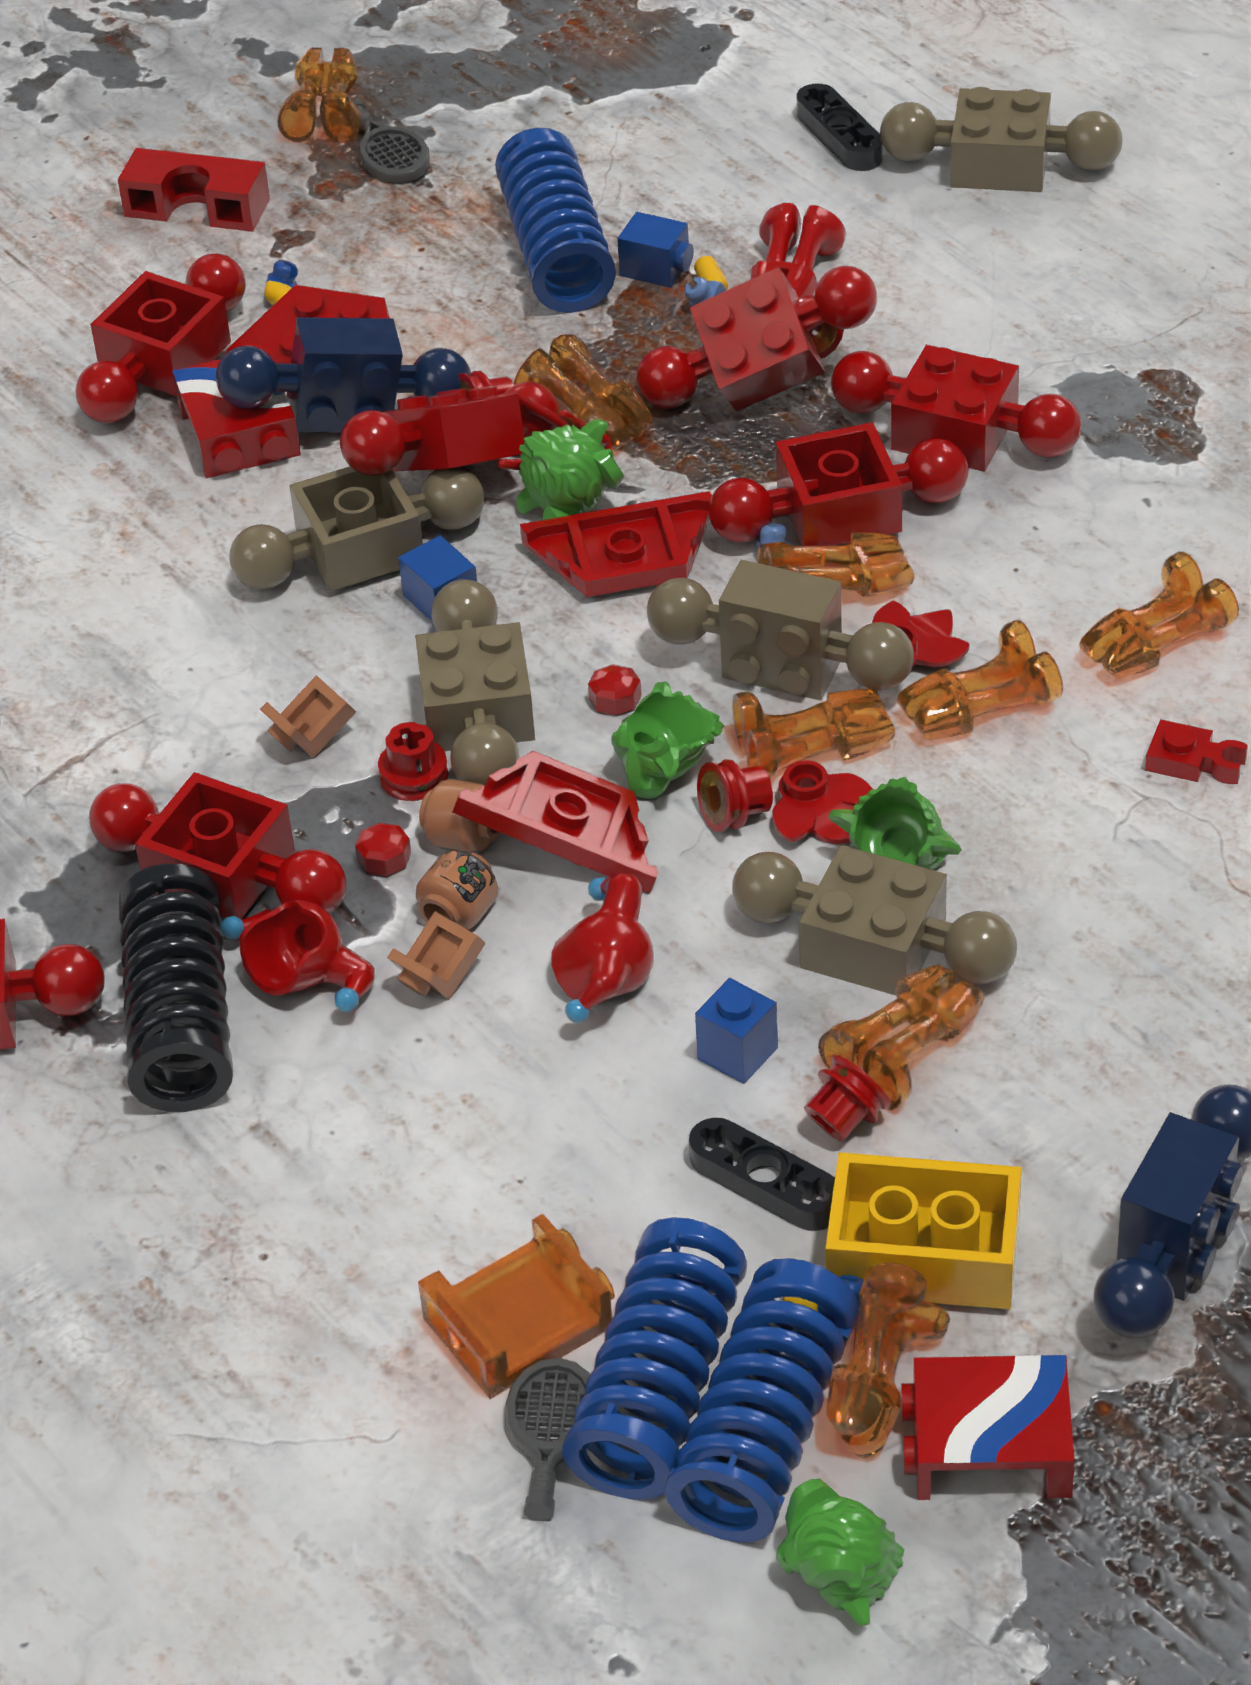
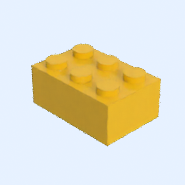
(931, 1215)

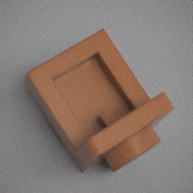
(310, 718)
(438, 957)

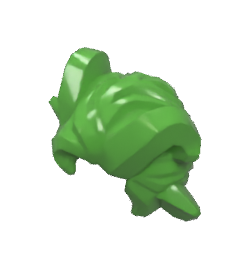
(566, 470)
(663, 739)
(897, 825)
(839, 1548)

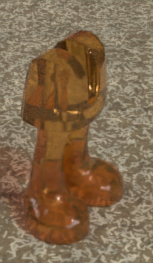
(331, 81)
(613, 403)
(868, 564)
(1130, 644)
(948, 701)
(845, 722)
(925, 1001)
(890, 1316)

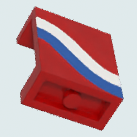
(229, 435)
(989, 1418)

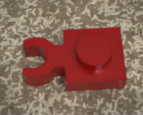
(1189, 750)

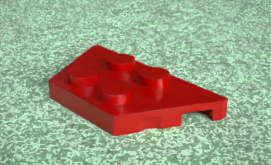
(277, 326)
(622, 544)
(564, 815)

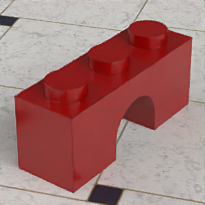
(163, 180)

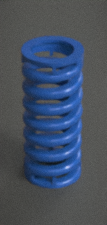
(555, 220)
(686, 1290)
(782, 1373)

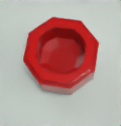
(614, 689)
(383, 849)

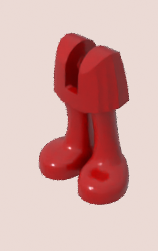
(779, 231)

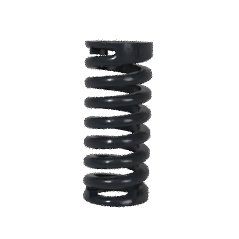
(150, 993)

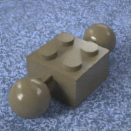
(1001, 138)
(354, 526)
(780, 631)
(474, 682)
(873, 919)

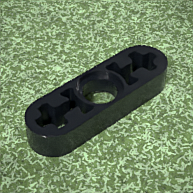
(840, 141)
(753, 1151)

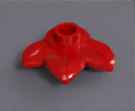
(928, 633)
(810, 796)

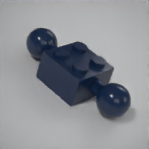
(336, 372)
(1176, 1212)

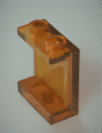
(519, 1308)

